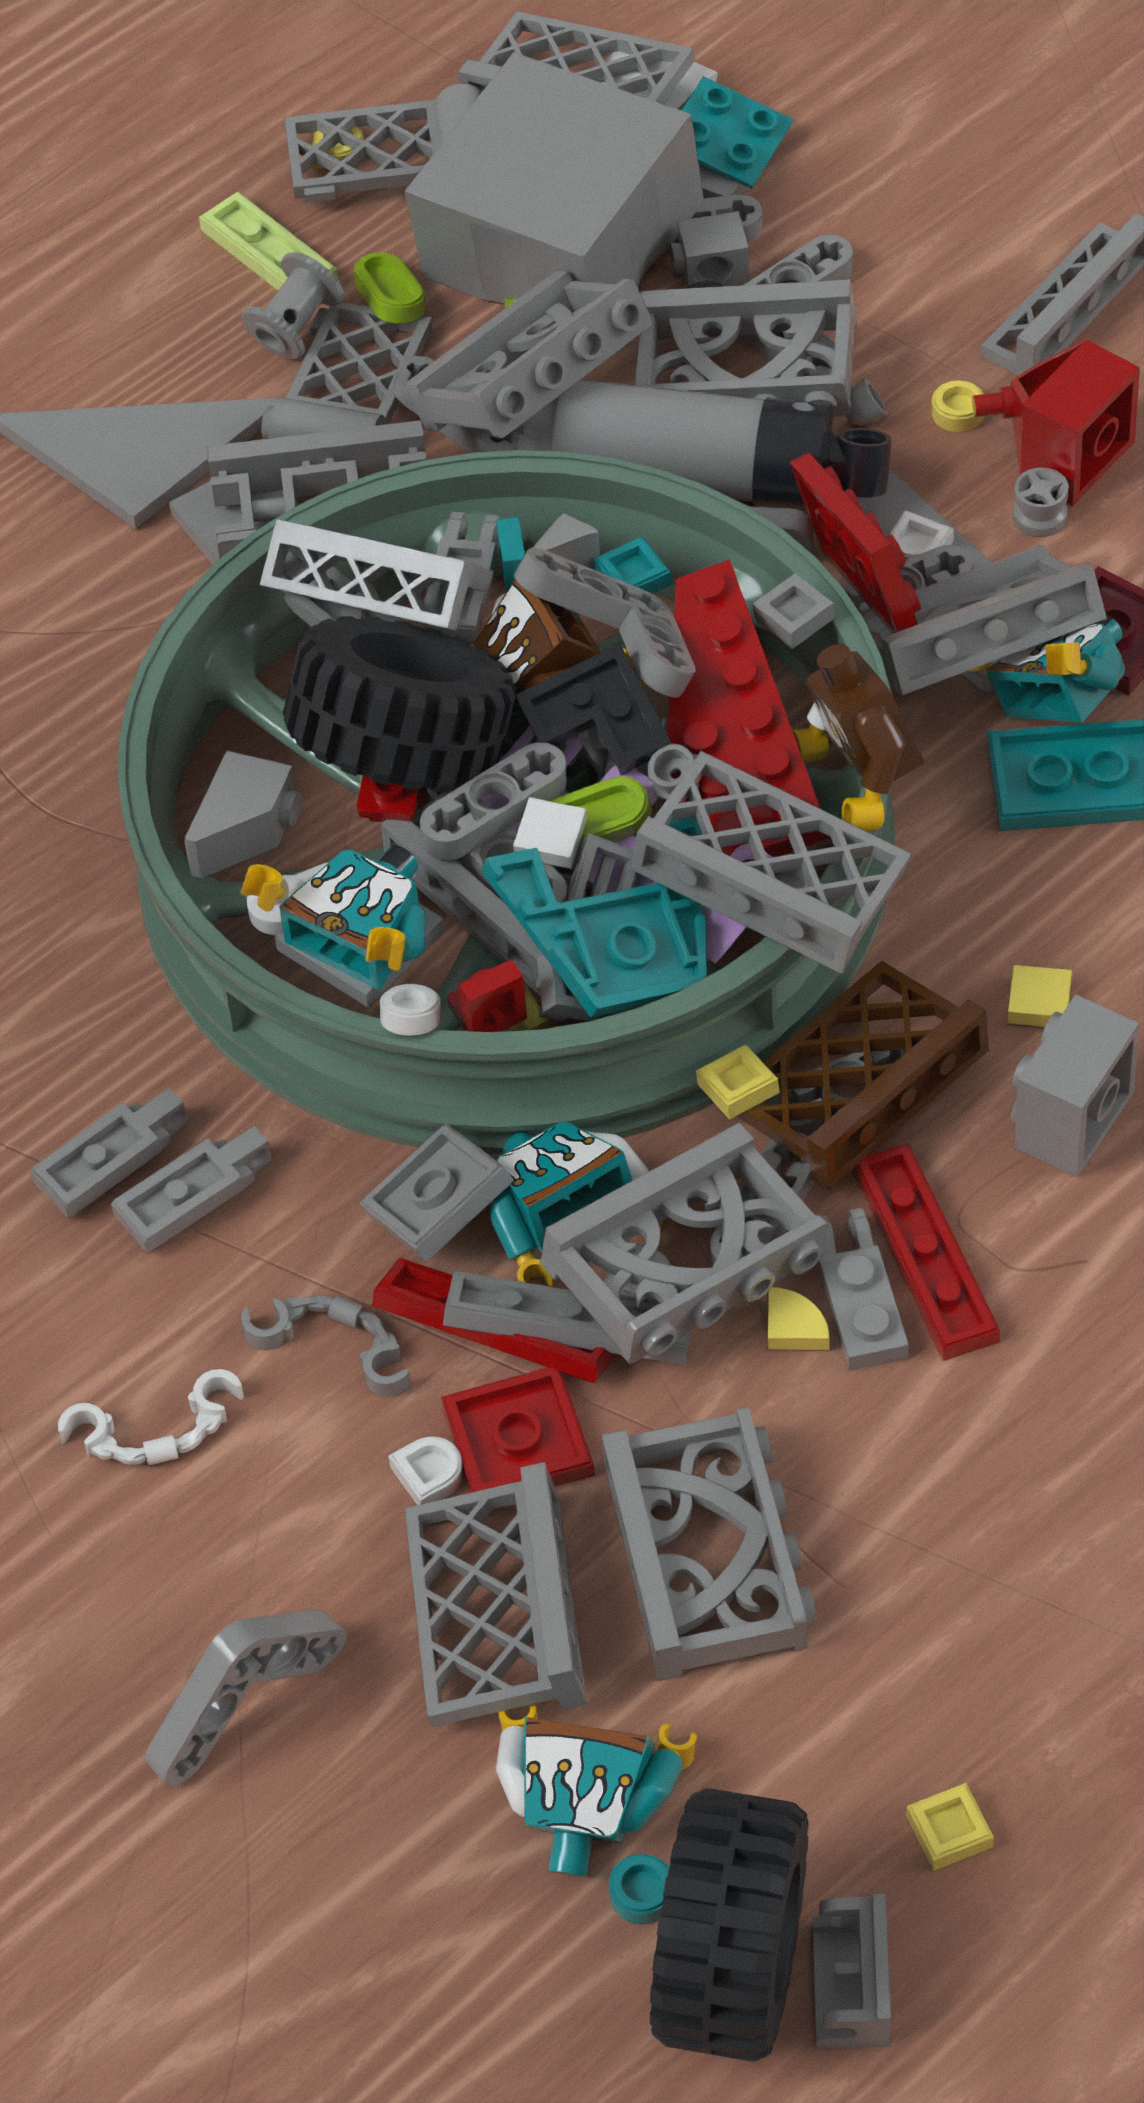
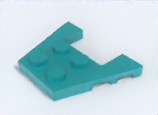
(611, 946)

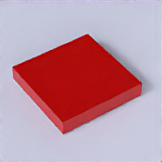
(518, 1426)

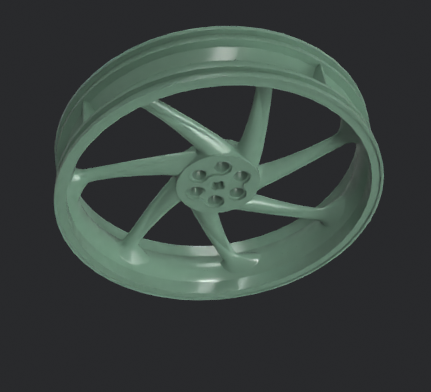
(342, 1064)

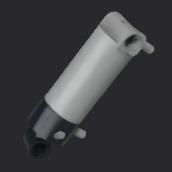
(711, 438)

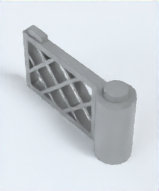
(441, 118)
(338, 411)

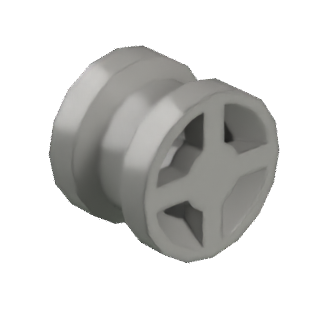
(1040, 501)

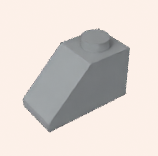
(241, 813)

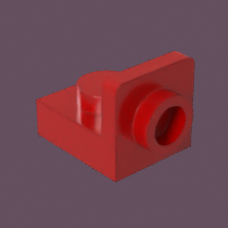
(389, 801)
(490, 999)

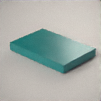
(1068, 774)

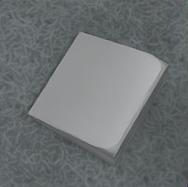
(571, 540)

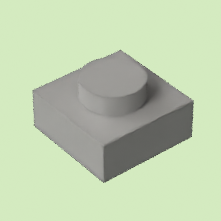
(793, 610)

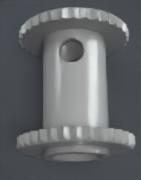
(292, 305)

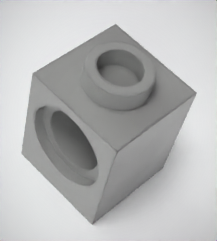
(711, 250)

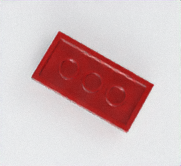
(856, 544)

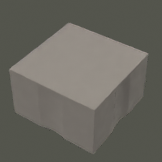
(553, 180)

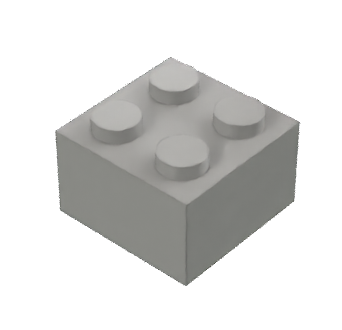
(1074, 1084)

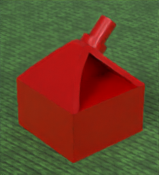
(1070, 413)

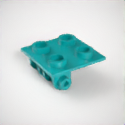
(734, 131)

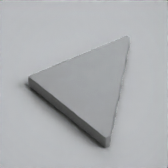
(134, 455)

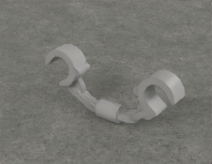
(346, 1312)

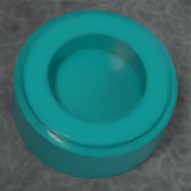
(638, 1888)

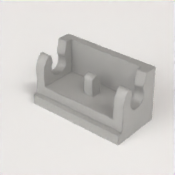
(851, 1973)

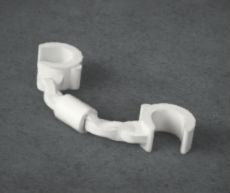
(161, 1449)

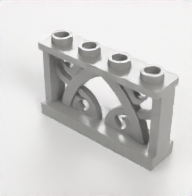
(763, 310)
(528, 354)
(987, 617)
(685, 1295)
(673, 1613)

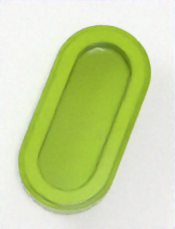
(389, 288)
(613, 807)

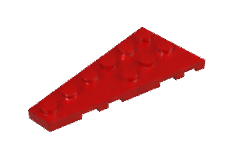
(733, 702)

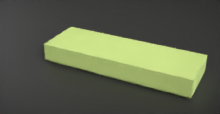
(255, 238)

